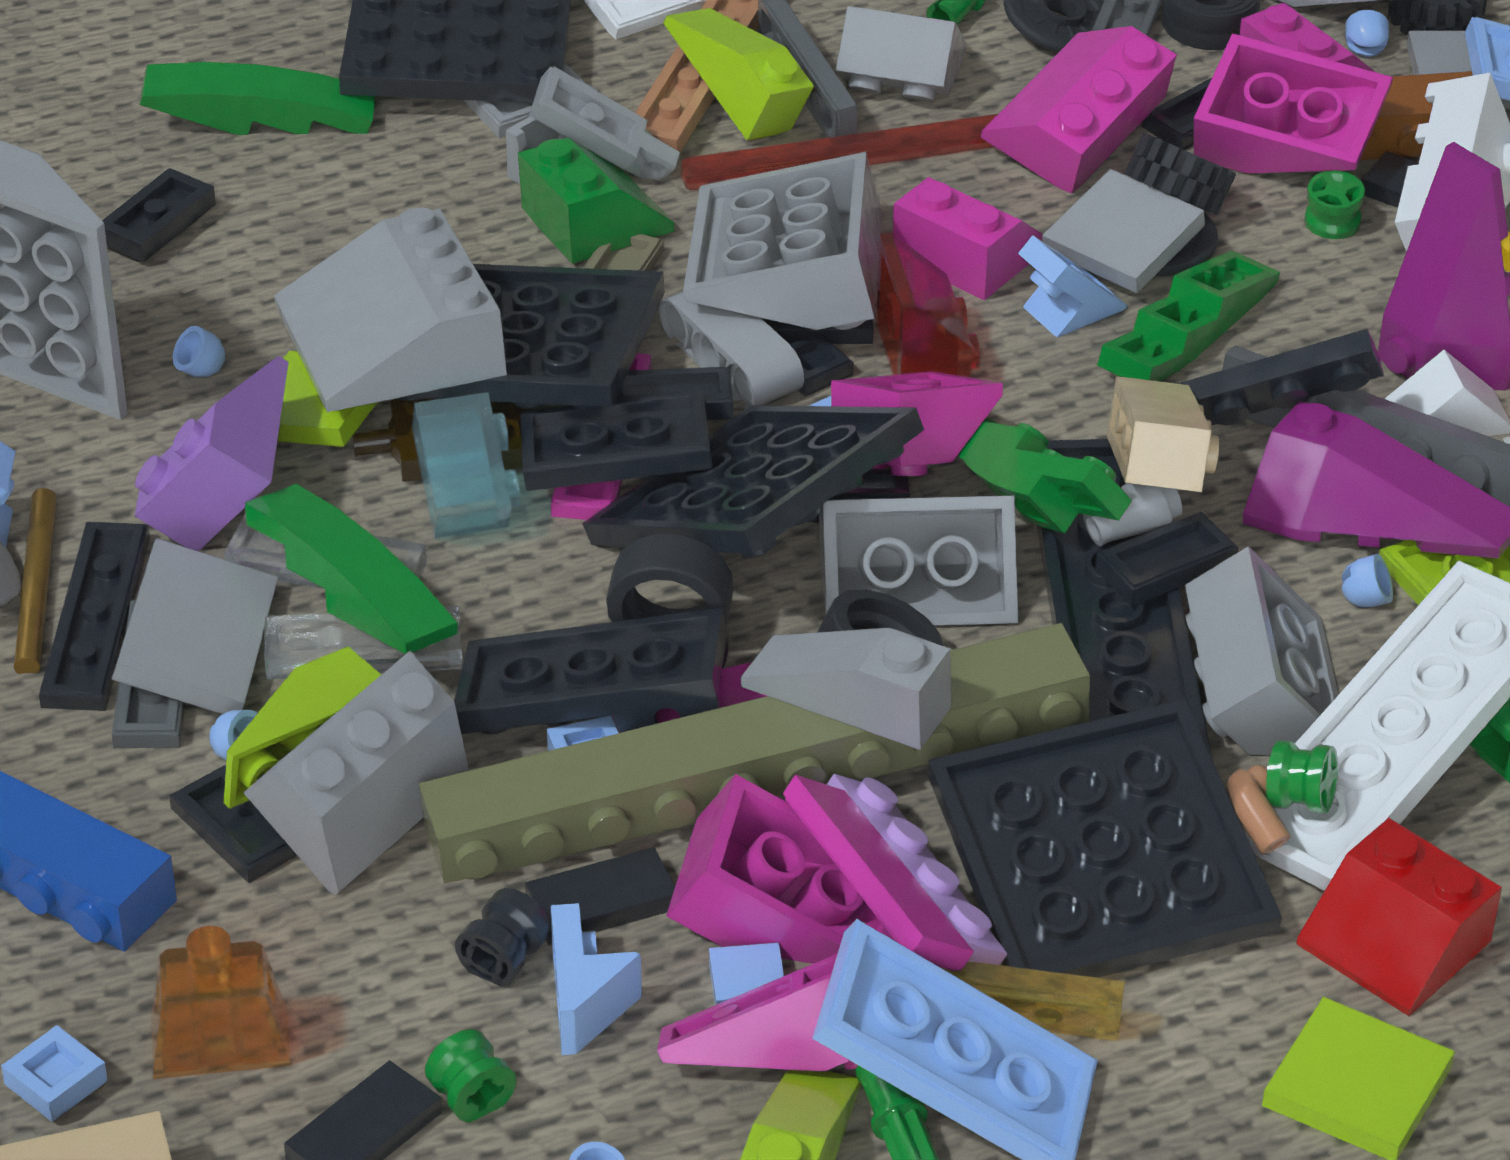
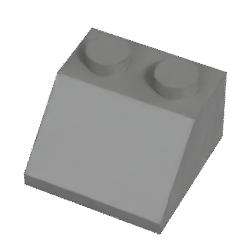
(899, 53)

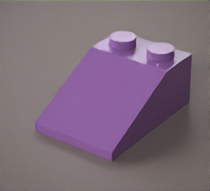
(215, 462)

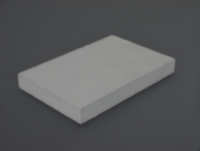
(195, 628)

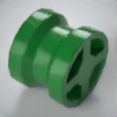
(1334, 204)
(1302, 776)
(470, 1075)

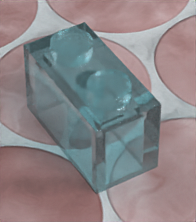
(463, 465)

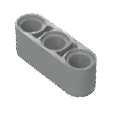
(758, 357)

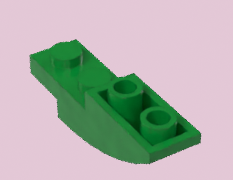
(1044, 482)

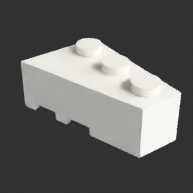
(1464, 113)

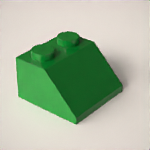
(584, 200)

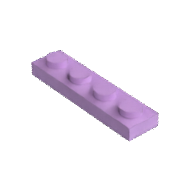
(940, 882)

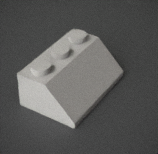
(936, 554)
(1258, 654)
(358, 775)

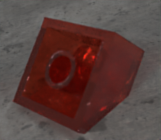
(920, 316)

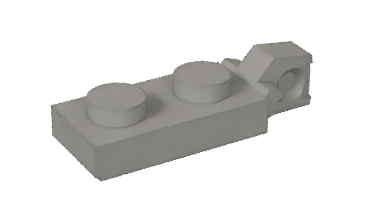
(601, 126)

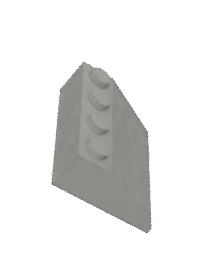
(790, 244)
(55, 288)
(394, 315)

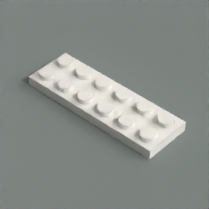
(1404, 719)

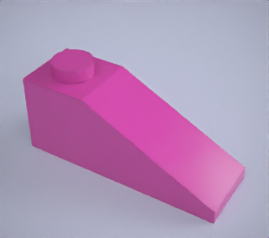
(759, 1028)

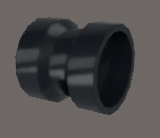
(499, 941)

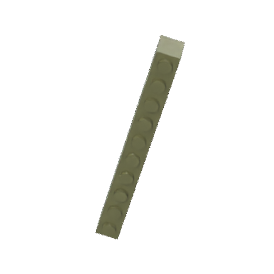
(674, 769)

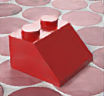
(1401, 917)

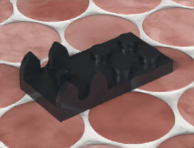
(594, 672)

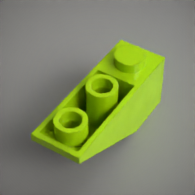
(291, 715)

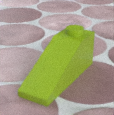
(744, 70)
(803, 1117)

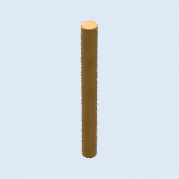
(35, 582)

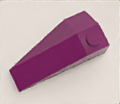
(1454, 276)
(1352, 479)

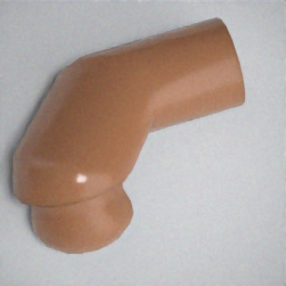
(1254, 811)

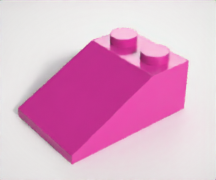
(1286, 110)
(764, 879)

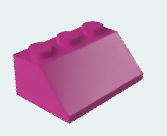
(1083, 104)

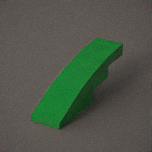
(237, 94)
(1193, 316)
(359, 574)

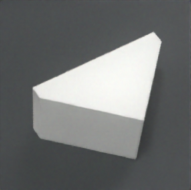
(1454, 395)

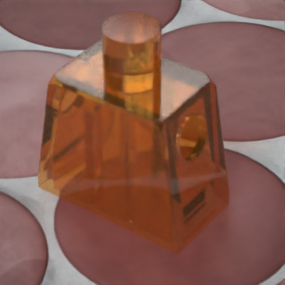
(217, 1008)

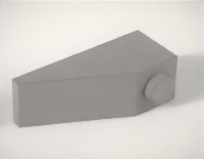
(861, 678)

